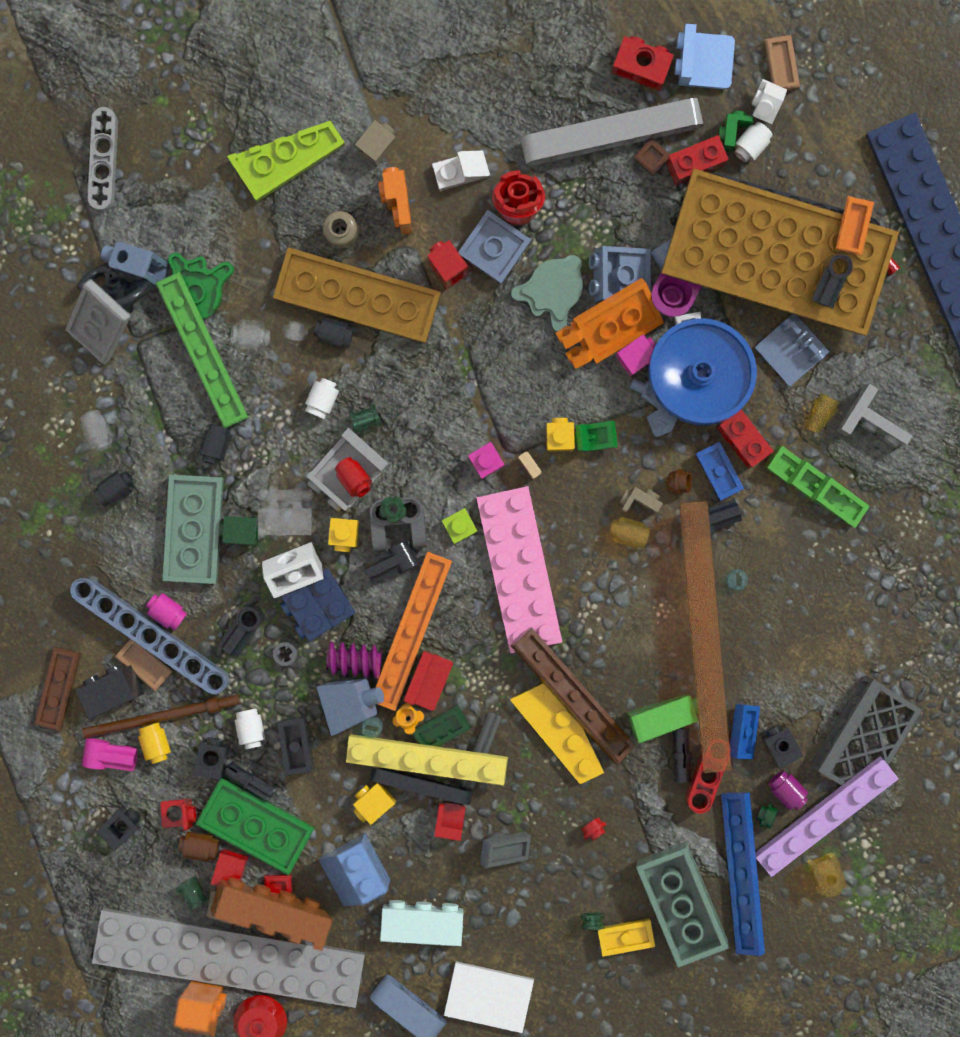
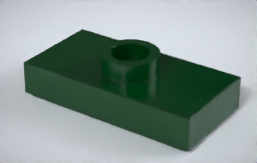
(442, 727)

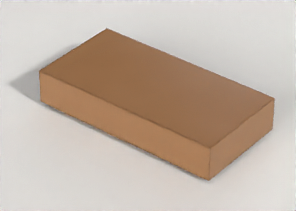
(782, 62)
(145, 664)

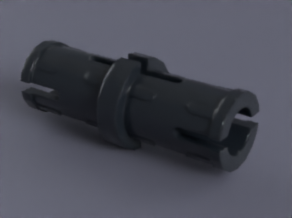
(681, 755)

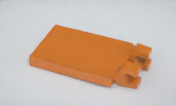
(610, 325)

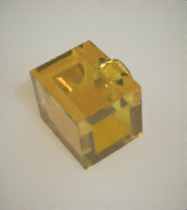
(827, 875)

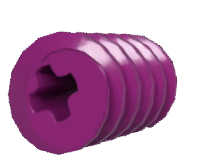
(353, 660)

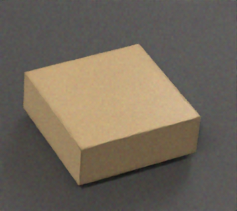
(529, 465)

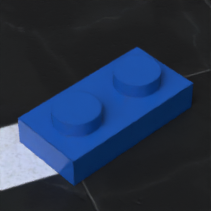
(719, 471)
(744, 731)

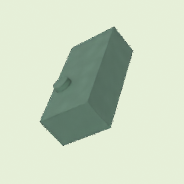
(682, 904)

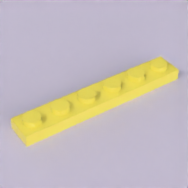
(427, 759)

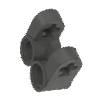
(378, 527)

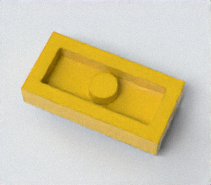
(626, 937)

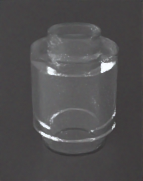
(96, 431)

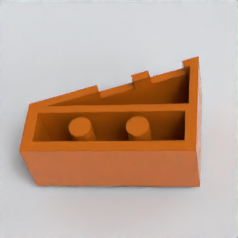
(200, 1008)

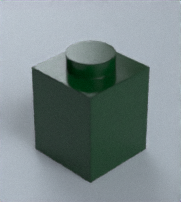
(239, 530)

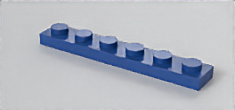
(743, 873)

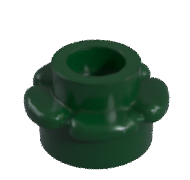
(389, 502)
(767, 816)

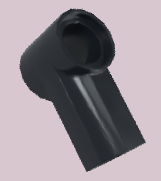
(830, 283)
(724, 515)
(395, 560)
(241, 632)

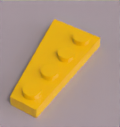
(559, 731)

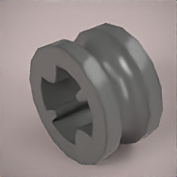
(293, 656)

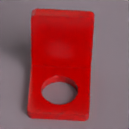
(188, 813)

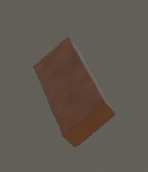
(57, 688)

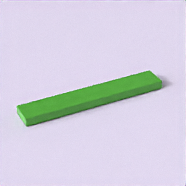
(202, 350)

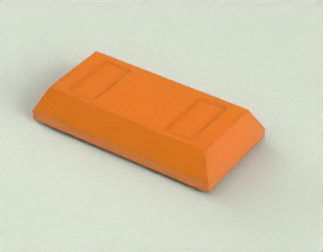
(854, 225)

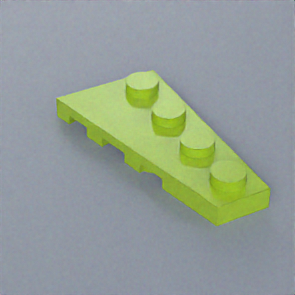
(278, 162)

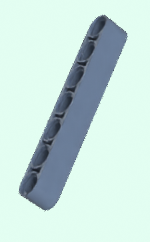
(137, 634)

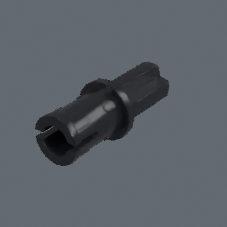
(249, 782)

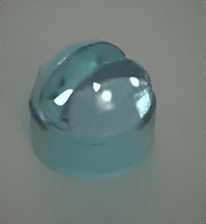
(732, 581)
(373, 721)

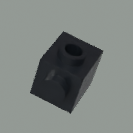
(781, 745)

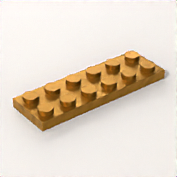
(356, 295)

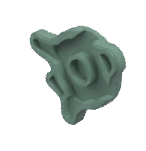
(552, 289)

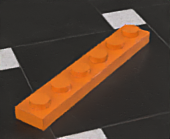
(412, 628)

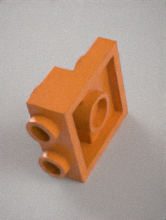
(394, 193)

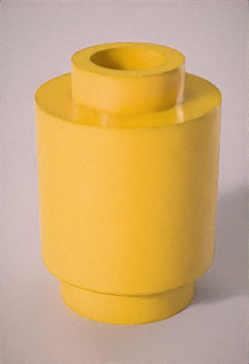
(154, 743)

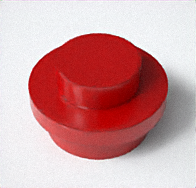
(594, 829)

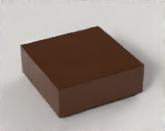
(651, 157)

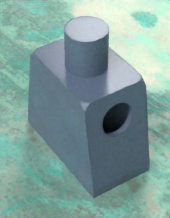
(135, 262)
(348, 703)

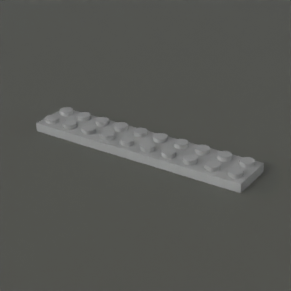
(228, 958)

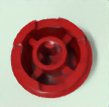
(518, 197)
(260, 1018)

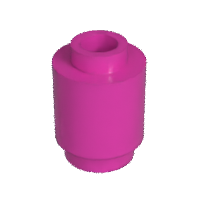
(165, 611)

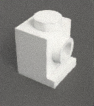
(768, 101)

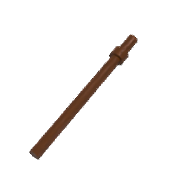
(211, 705)

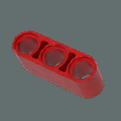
(707, 788)

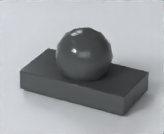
(505, 849)

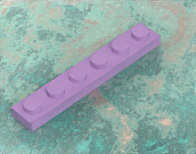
(826, 816)

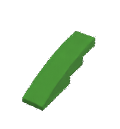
(816, 486)

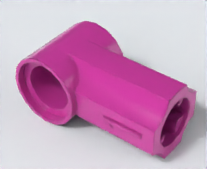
(102, 755)

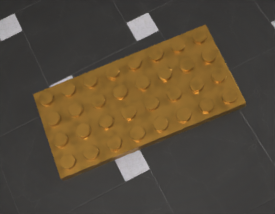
(773, 251)

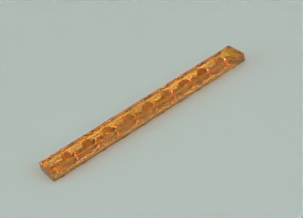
(705, 637)

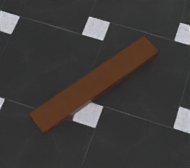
(573, 695)

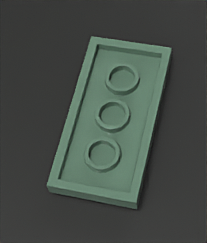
(193, 529)

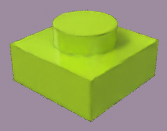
(459, 526)

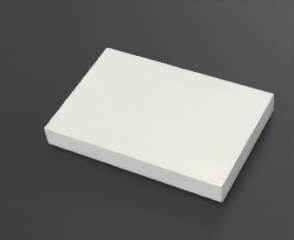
(489, 997)

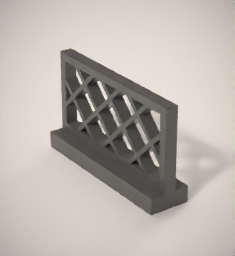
(850, 722)

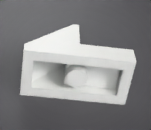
(461, 170)

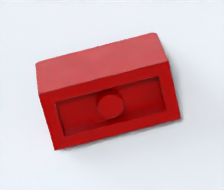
(428, 680)

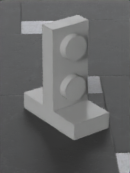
(871, 420)

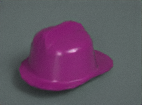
(673, 296)

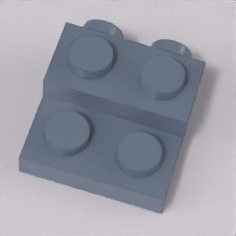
(617, 269)

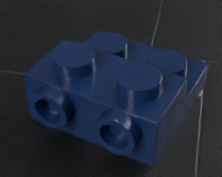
(317, 606)

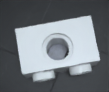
(292, 570)

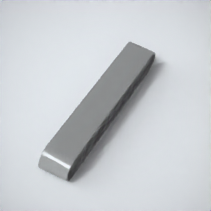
(611, 131)

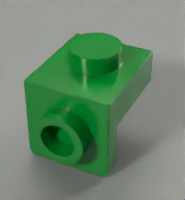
(728, 131)
(596, 436)

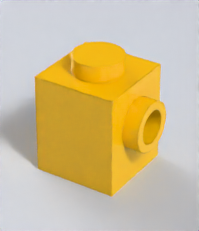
(560, 435)
(343, 534)
(372, 802)

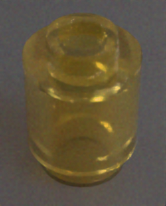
(629, 532)

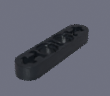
(421, 785)

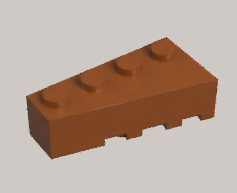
(271, 912)

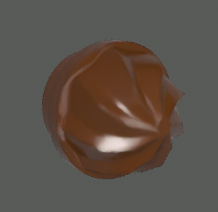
(679, 482)

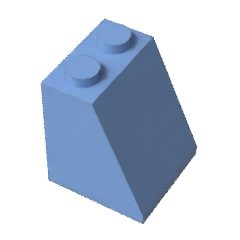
(355, 872)

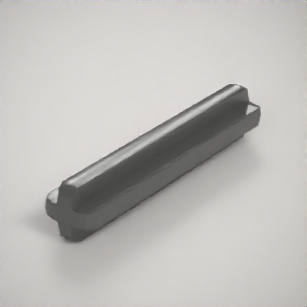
(484, 740)

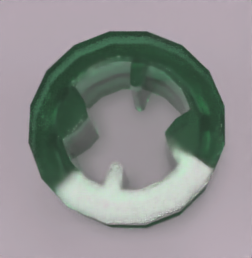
(592, 921)

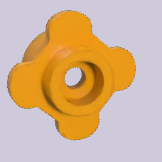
(407, 711)

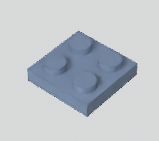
(494, 247)

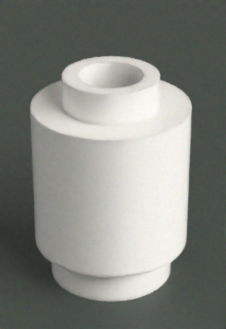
(752, 142)
(321, 398)
(249, 728)

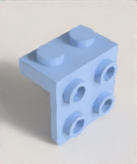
(704, 59)

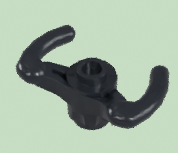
(118, 288)

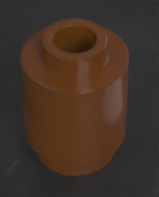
(198, 846)

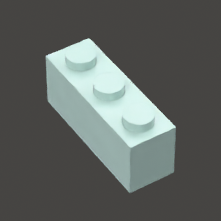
(422, 923)

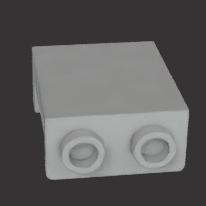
(324, 475)

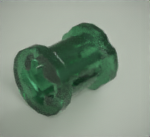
(365, 418)
(192, 893)

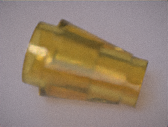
(821, 412)

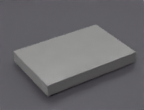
(97, 322)

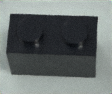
(109, 691)
(296, 745)

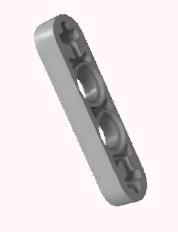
(102, 159)

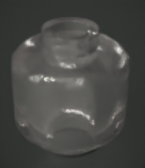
(249, 336)

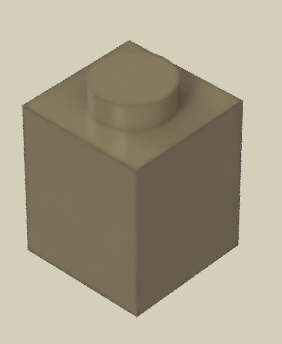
(376, 142)

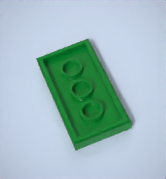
(255, 826)

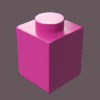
(636, 355)
(486, 460)

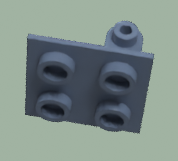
(791, 349)

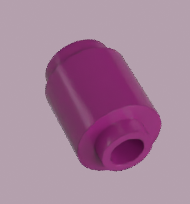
(788, 790)

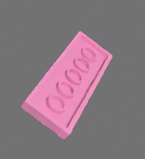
(518, 565)

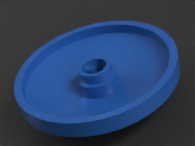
(702, 371)

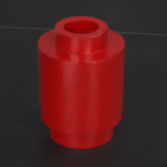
(353, 477)

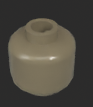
(336, 222)

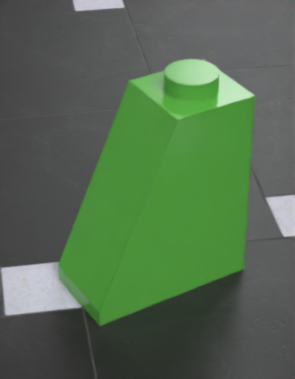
(662, 717)

